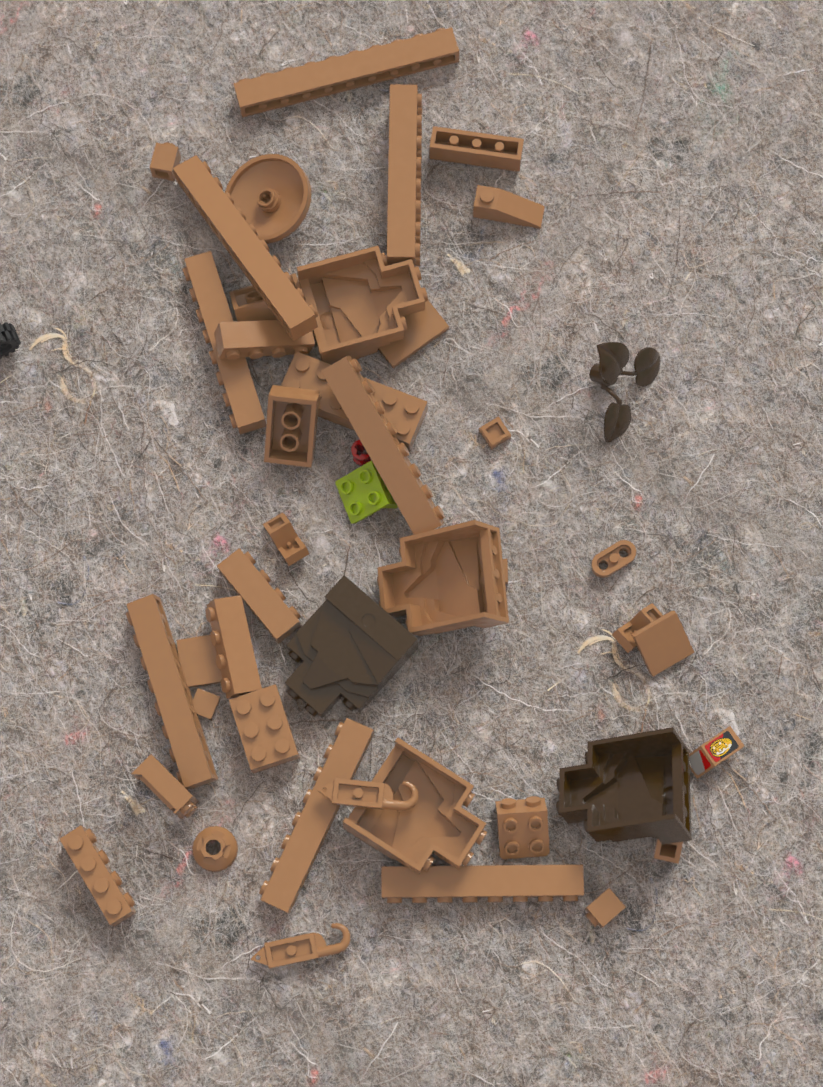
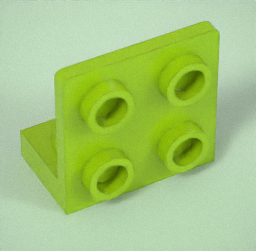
(364, 493)

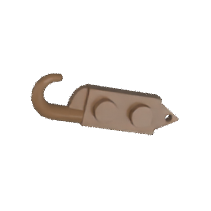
(367, 794)
(301, 948)

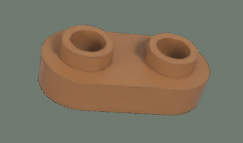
(612, 559)

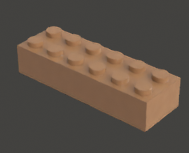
(401, 408)

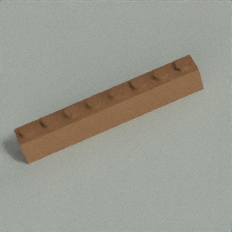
(233, 373)
(383, 446)
(171, 692)
(316, 818)
(483, 882)

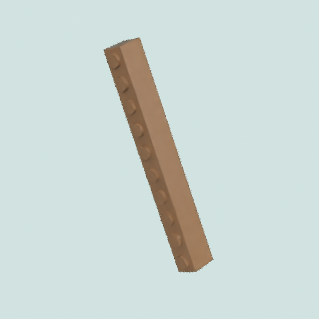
(346, 72)
(245, 248)

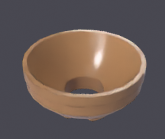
(224, 858)

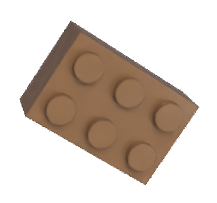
(291, 426)
(264, 729)

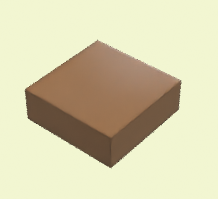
(494, 433)
(205, 703)

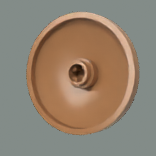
(272, 195)

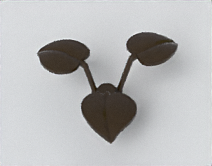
(612, 358)

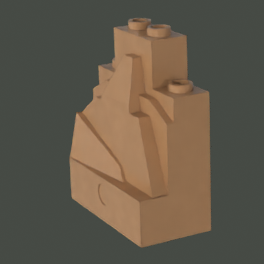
(360, 302)
(447, 580)
(435, 822)

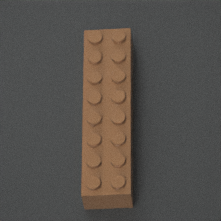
(404, 175)

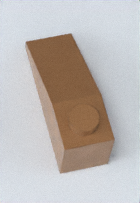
(506, 207)

